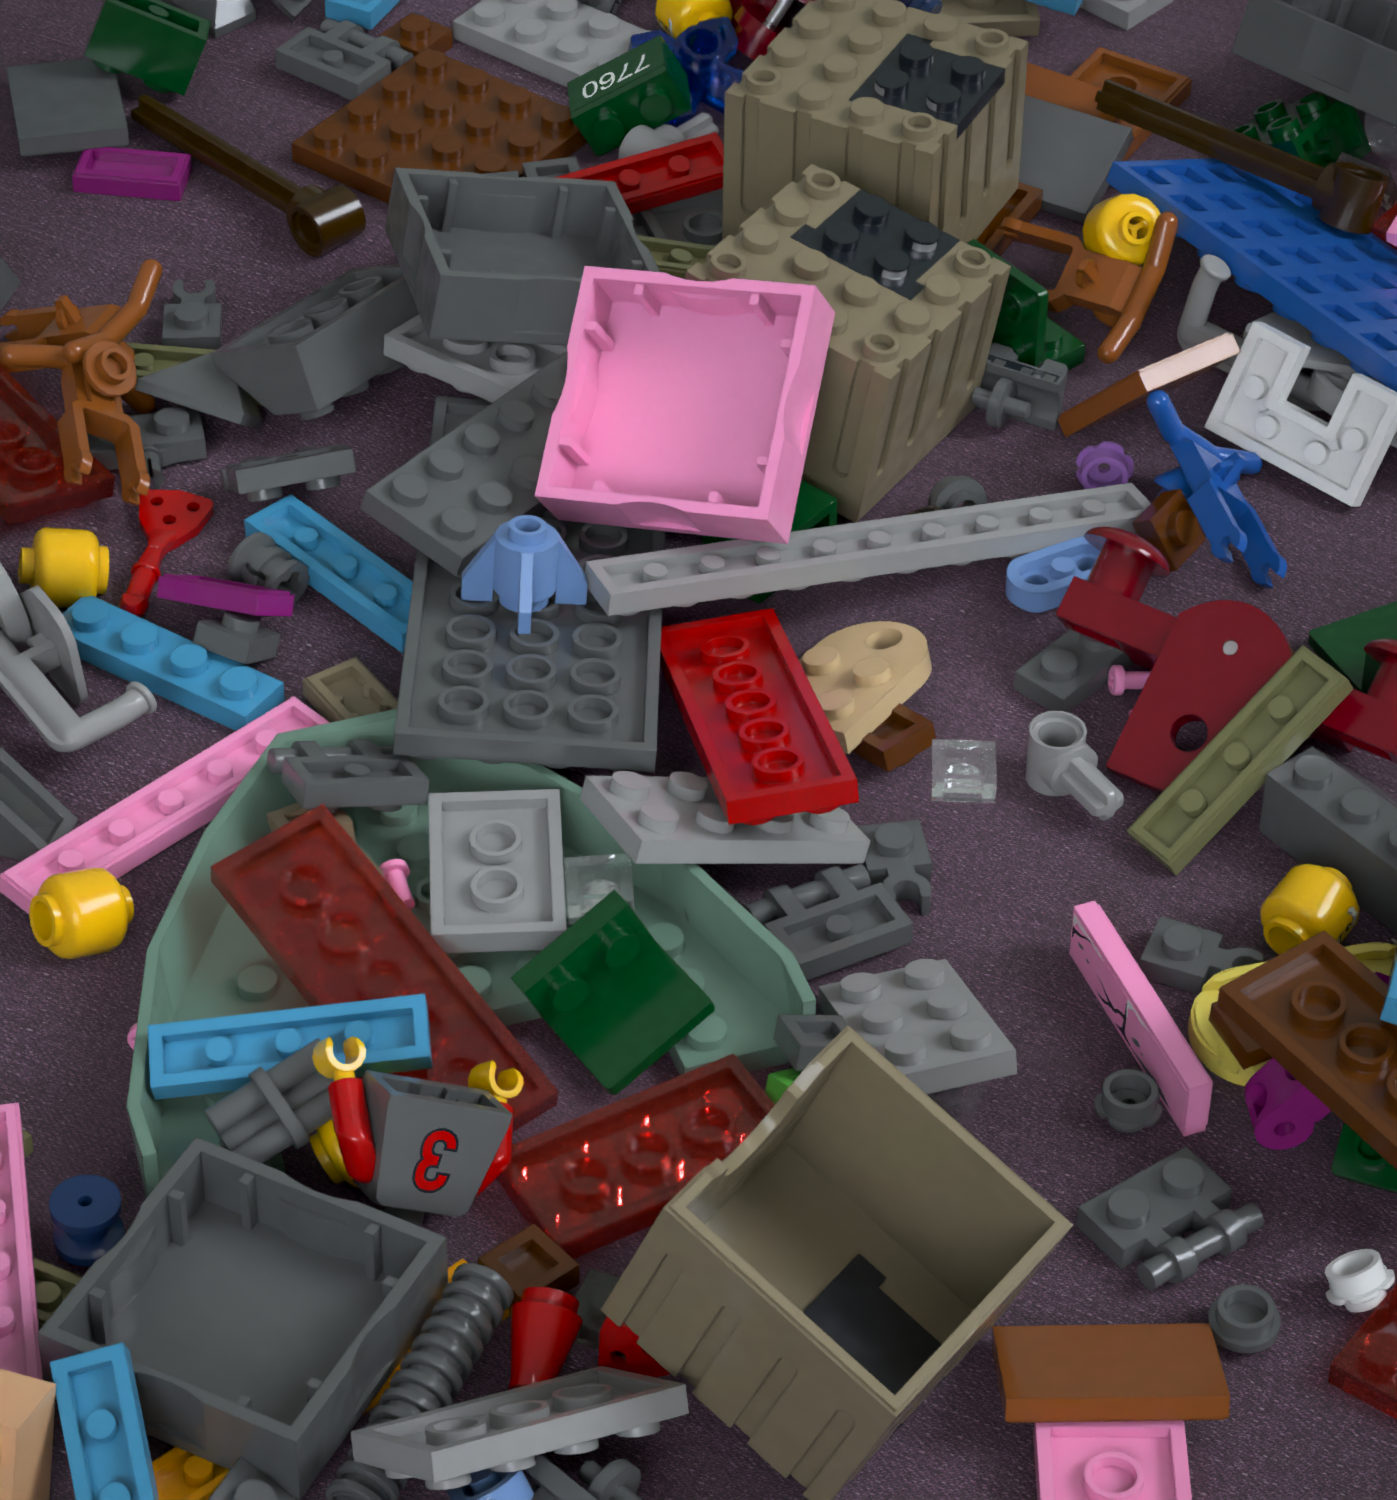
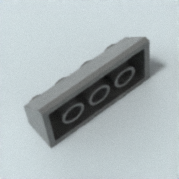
(321, 343)
(1338, 821)

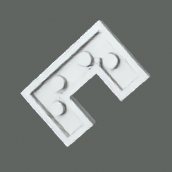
(1330, 456)

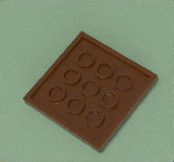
(436, 118)

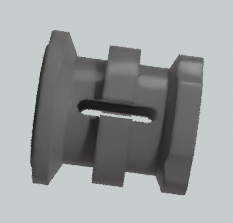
(268, 566)

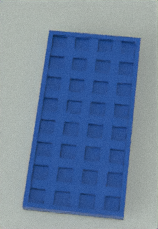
(1279, 247)

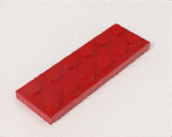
(755, 718)

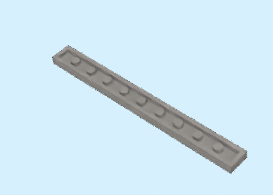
(857, 550)

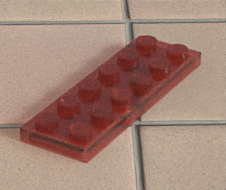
(353, 939)

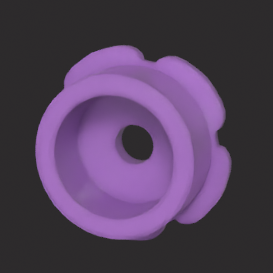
(1105, 452)

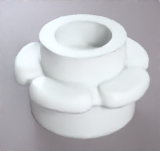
(1358, 1280)

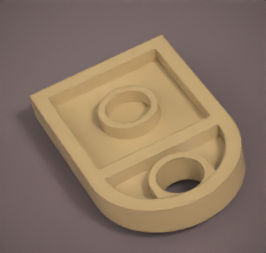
(865, 675)

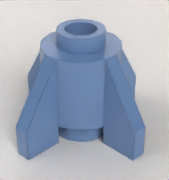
(525, 567)

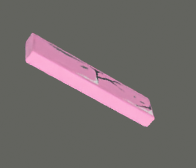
(1140, 1018)

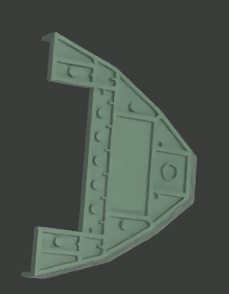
(214, 966)

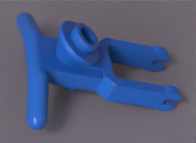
(1210, 488)

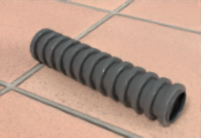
(432, 1370)

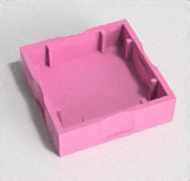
(686, 404)

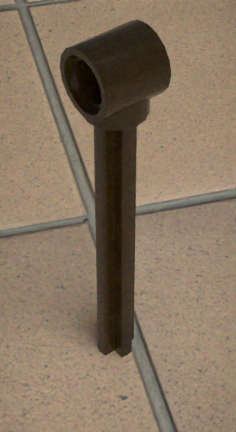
(1342, 192)
(314, 215)

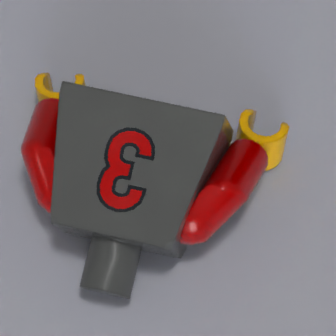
(416, 1139)

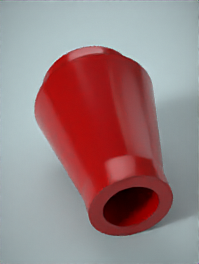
(541, 1334)

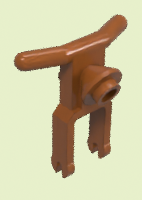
(1108, 286)
(83, 326)
(94, 406)

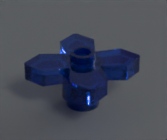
(704, 56)

